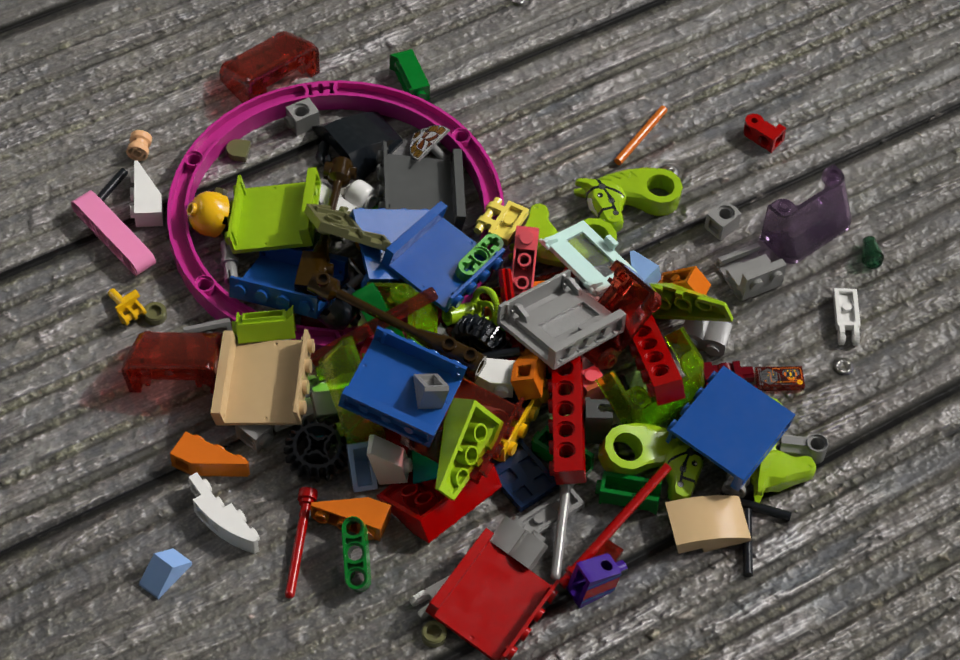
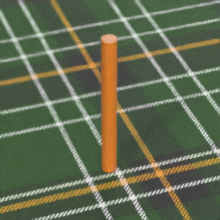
(629, 148)

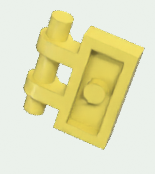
(505, 224)

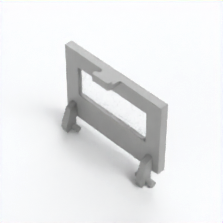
(560, 315)

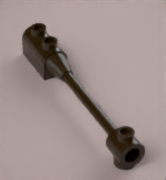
(338, 174)
(327, 288)

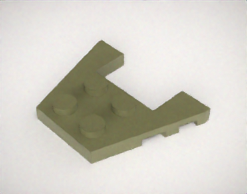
(342, 225)

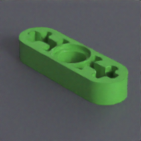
(481, 249)

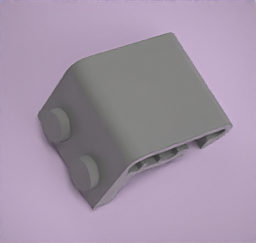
(750, 273)

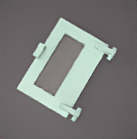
(585, 255)

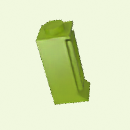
(265, 326)

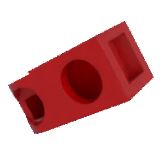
(763, 133)

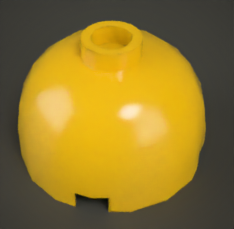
(208, 212)

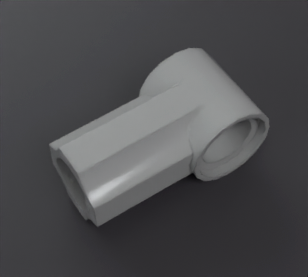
(805, 446)

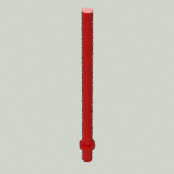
(617, 521)

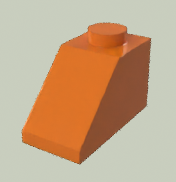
(688, 278)

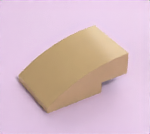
(707, 522)

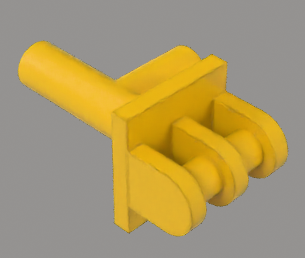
(127, 306)

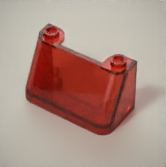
(267, 63)
(636, 299)
(172, 358)

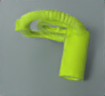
(473, 307)

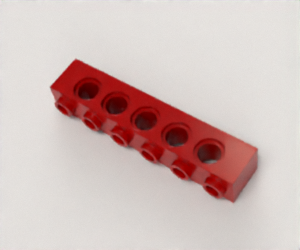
(656, 364)
(570, 469)

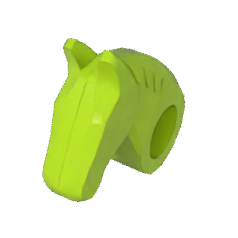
(539, 218)
(780, 472)

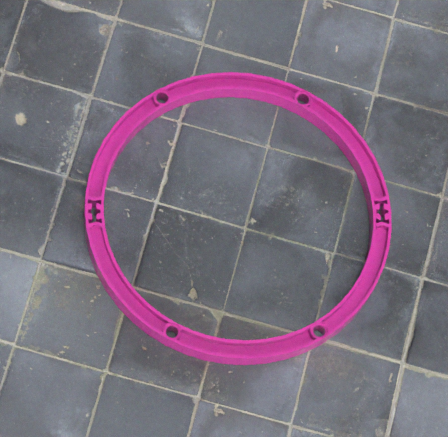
(271, 107)

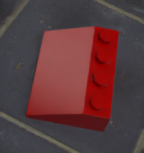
(428, 511)

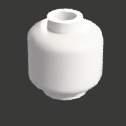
(361, 194)

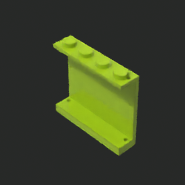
(272, 215)

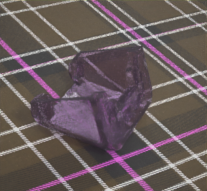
(802, 229)

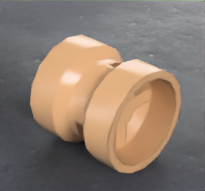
(139, 145)

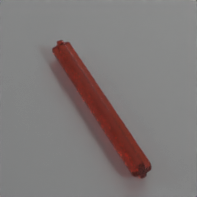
(368, 329)

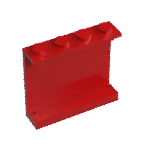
(491, 599)

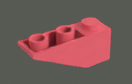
(524, 258)

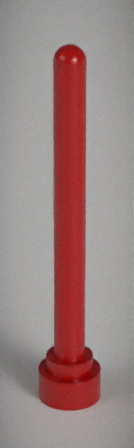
(305, 497)

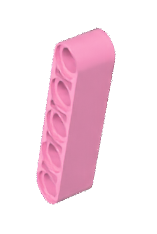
(113, 233)

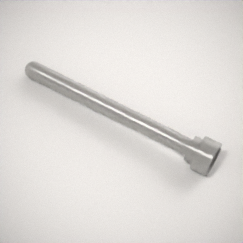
(560, 531)

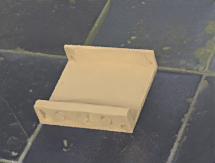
(262, 381)

